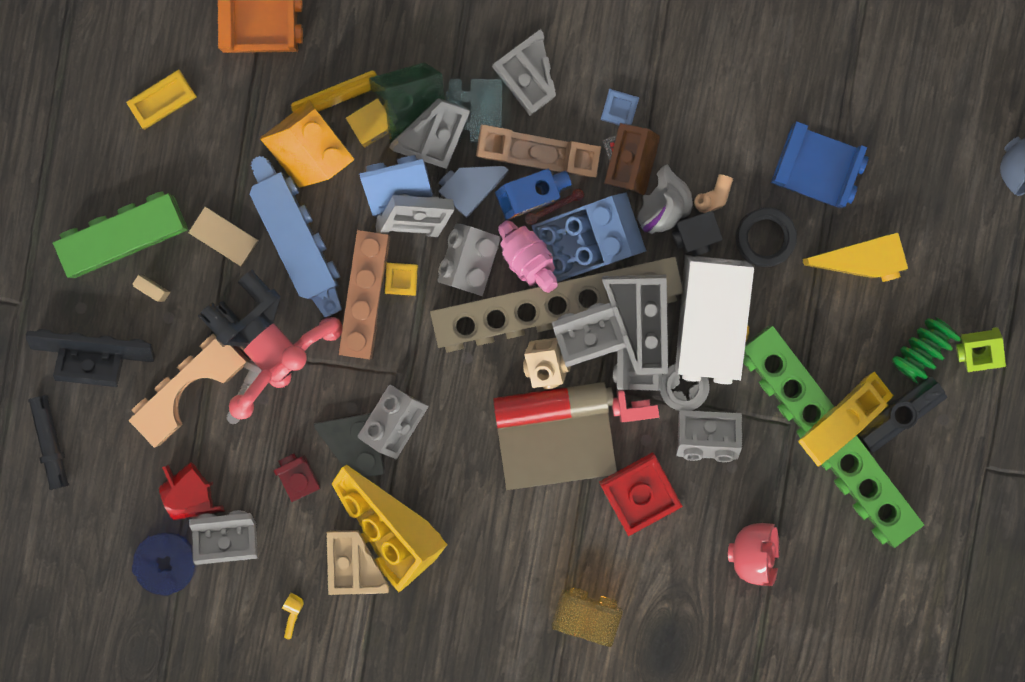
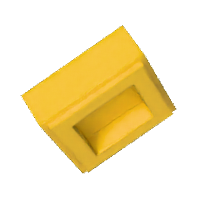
(401, 279)

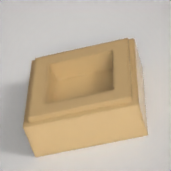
(151, 288)

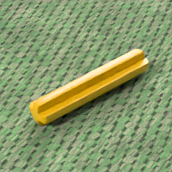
(338, 93)

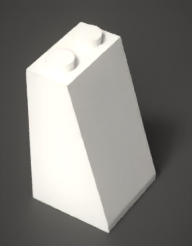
(713, 318)

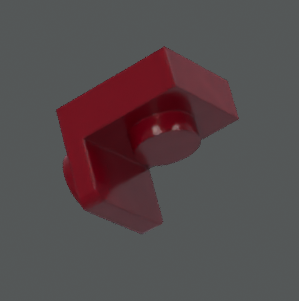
(297, 476)

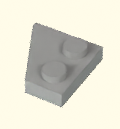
(528, 73)
(433, 133)

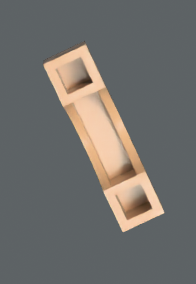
(160, 415)

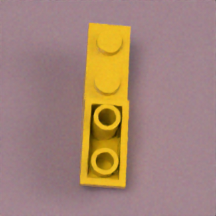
(846, 419)

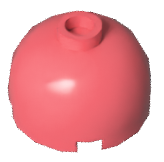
(755, 553)

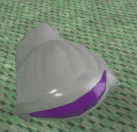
(666, 204)

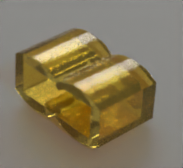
(587, 617)

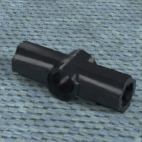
(917, 403)

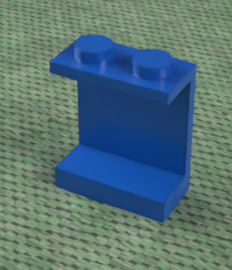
(819, 166)

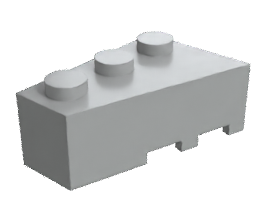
(642, 316)

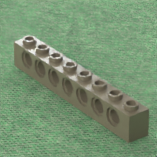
(446, 319)

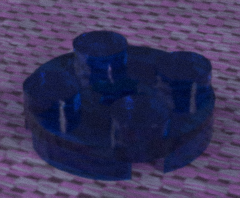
(146, 565)

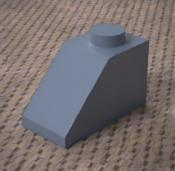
(470, 186)

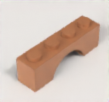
(364, 294)

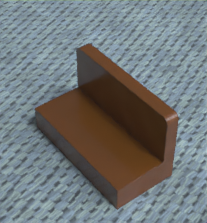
(632, 158)

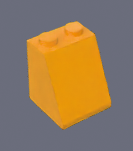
(307, 147)

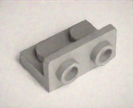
(392, 422)
(709, 435)

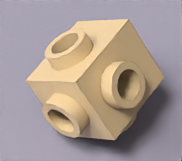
(545, 364)

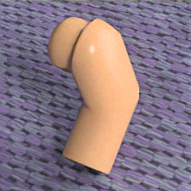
(716, 198)

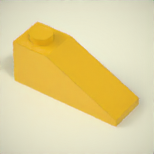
(871, 259)

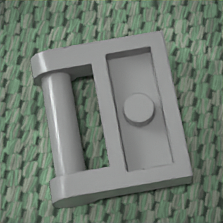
(415, 215)

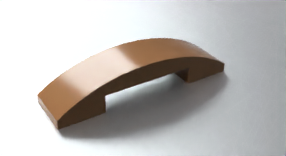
(537, 151)

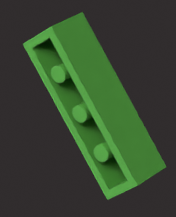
(121, 235)

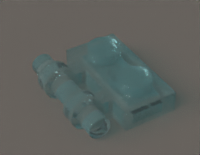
(485, 103)

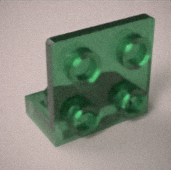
(407, 94)

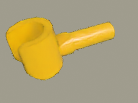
(293, 606)

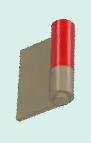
(555, 435)

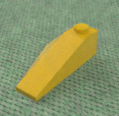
(398, 535)

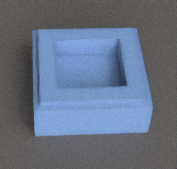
(619, 108)

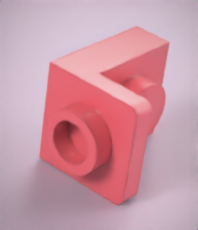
(640, 409)

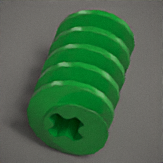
(925, 349)

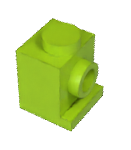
(988, 357)

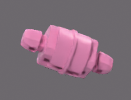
(527, 256)

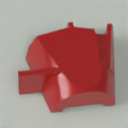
(187, 493)

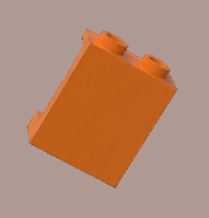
(259, 25)

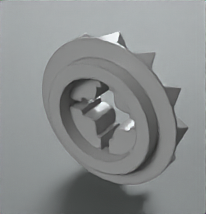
(676, 399)

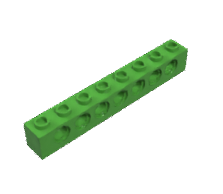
(903, 519)

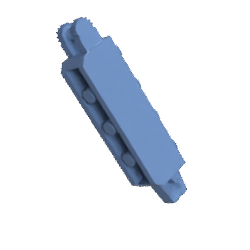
(293, 237)

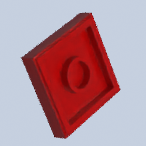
(640, 494)

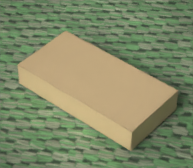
(223, 236)

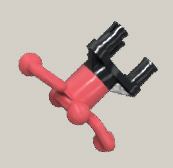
(263, 340)

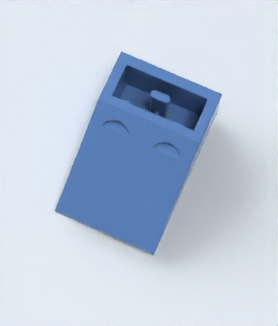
(383, 182)
(591, 236)

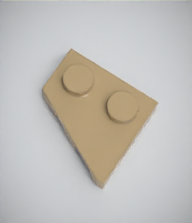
(352, 565)

